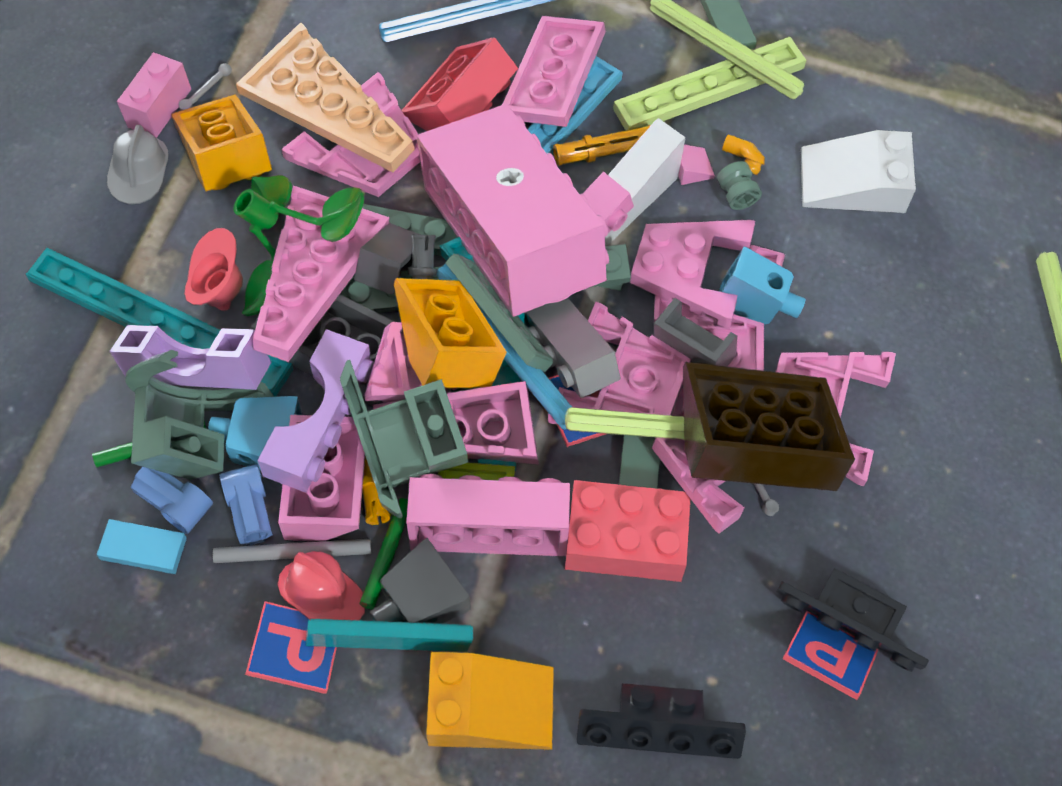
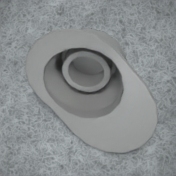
(137, 166)

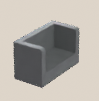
(383, 258)
(692, 339)

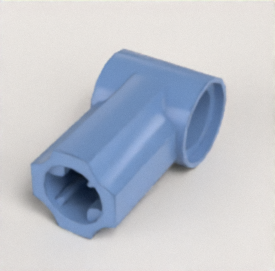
(245, 495)
(179, 503)

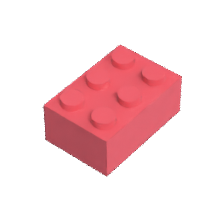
(628, 531)

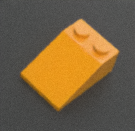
(222, 142)
(447, 334)
(489, 702)

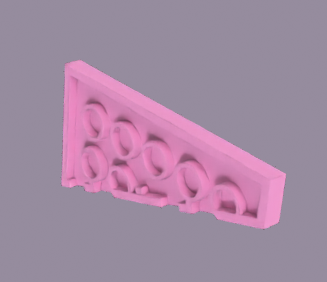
(307, 275)

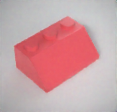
(462, 85)

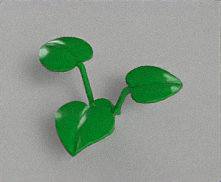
(261, 209)

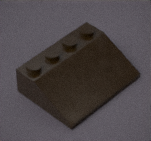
(763, 428)

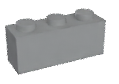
(575, 346)

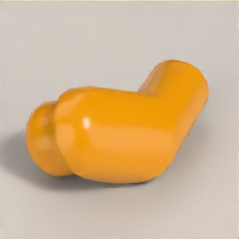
(745, 150)

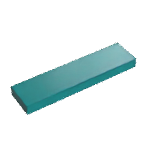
(388, 635)

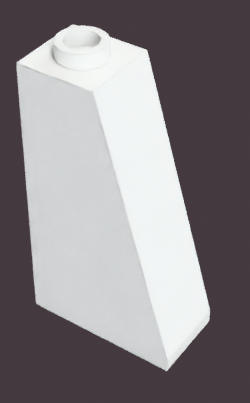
(648, 169)

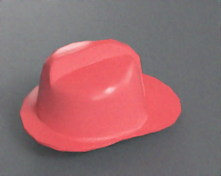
(213, 271)
(320, 588)

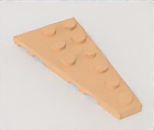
(319, 94)

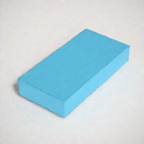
(141, 546)

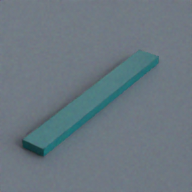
(133, 307)

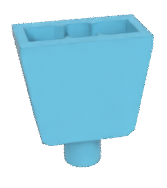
(760, 288)
(253, 424)

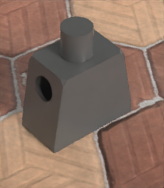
(421, 590)

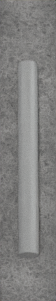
(290, 550)

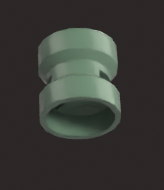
(740, 188)

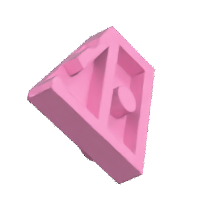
(391, 370)

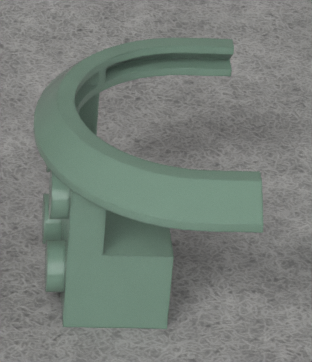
(171, 421)
(405, 436)

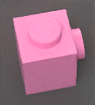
(609, 201)

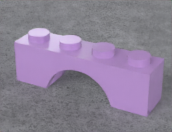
(225, 364)
(297, 451)

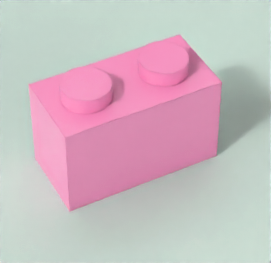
(154, 94)

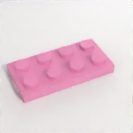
(554, 70)

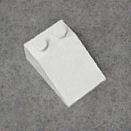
(860, 172)

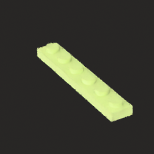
(701, 87)

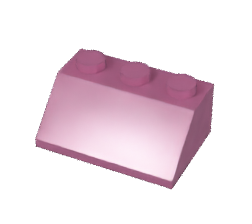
(334, 501)

